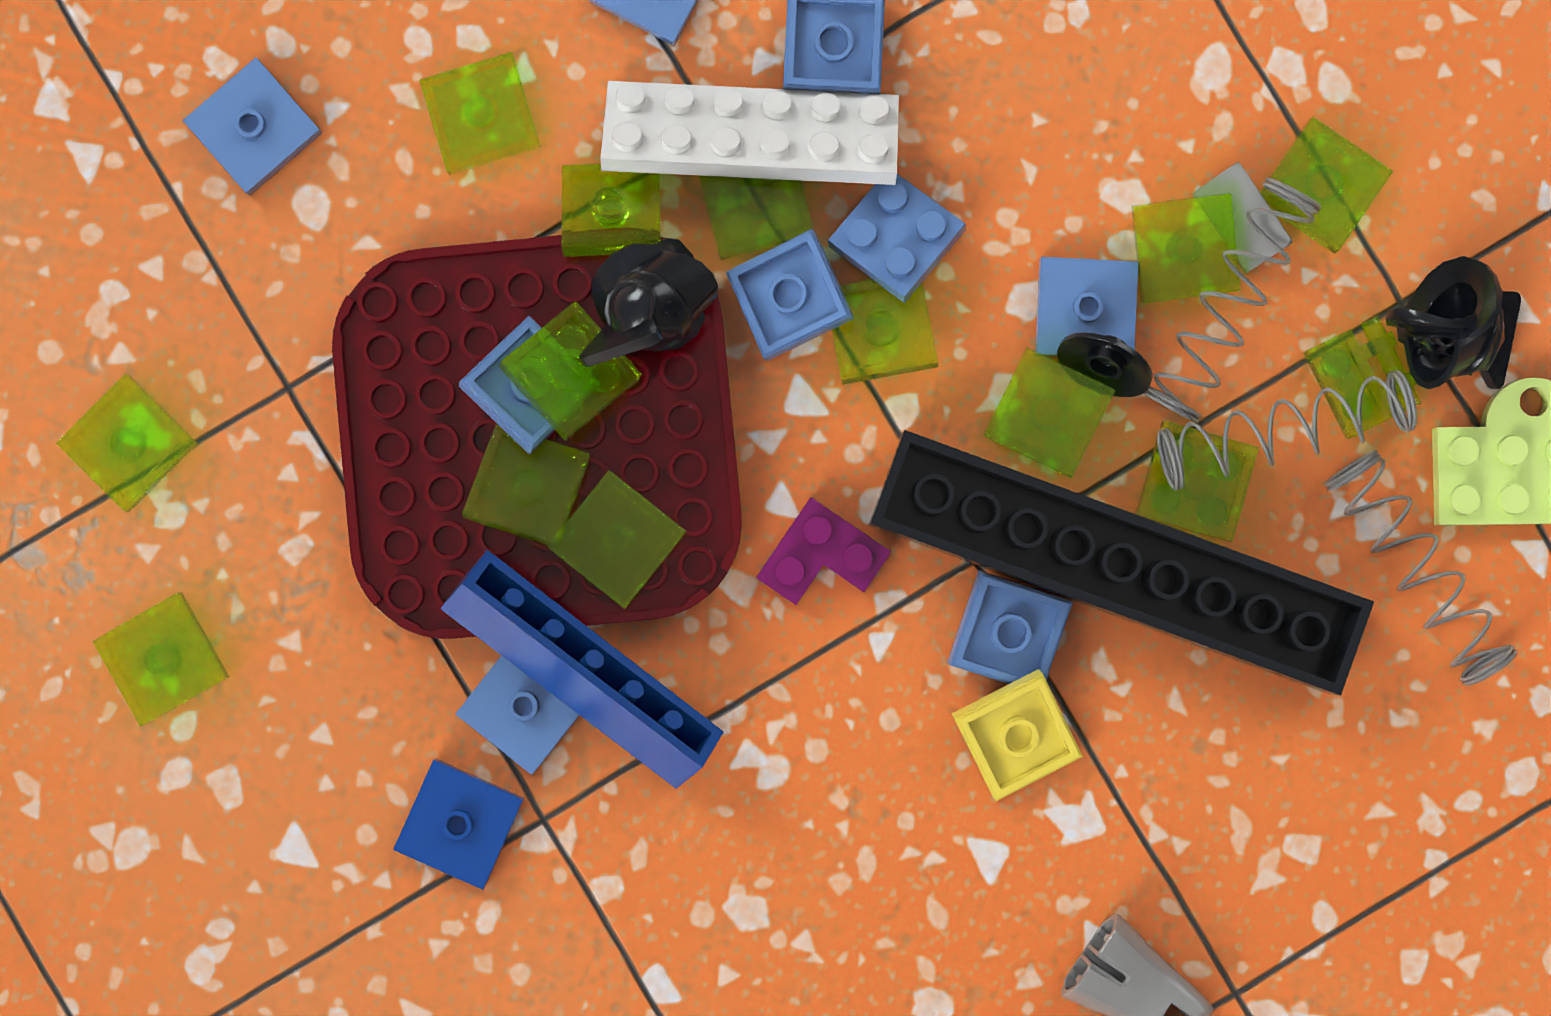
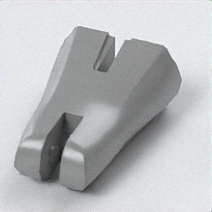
(1128, 977)

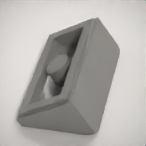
(1245, 197)

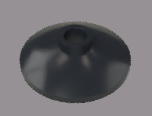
(1107, 361)

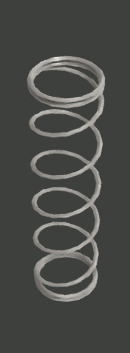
(1289, 194)
(1168, 445)
(1471, 675)

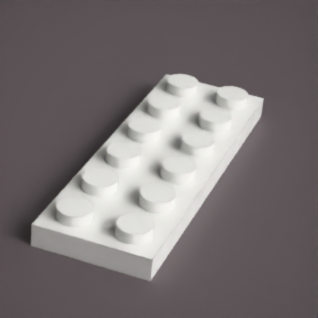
(750, 132)

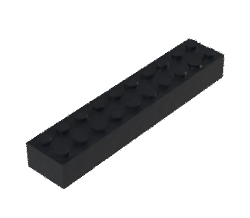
(1121, 563)

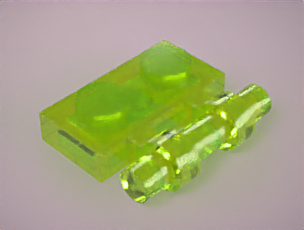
(1344, 367)

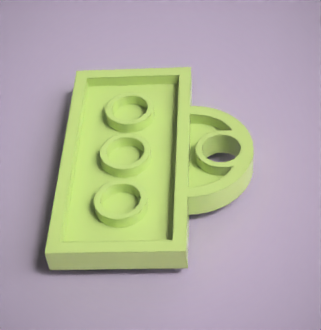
(1499, 468)

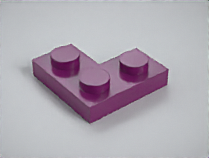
(817, 540)

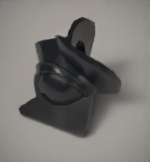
(649, 300)
(1458, 324)

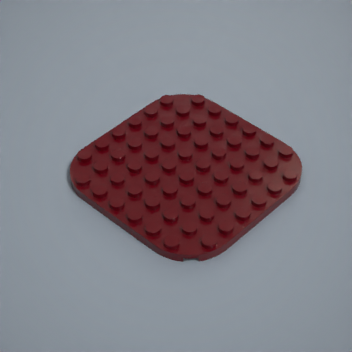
(419, 439)

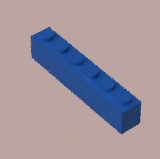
(582, 670)

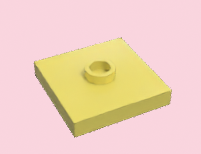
(1017, 734)

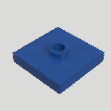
(458, 823)

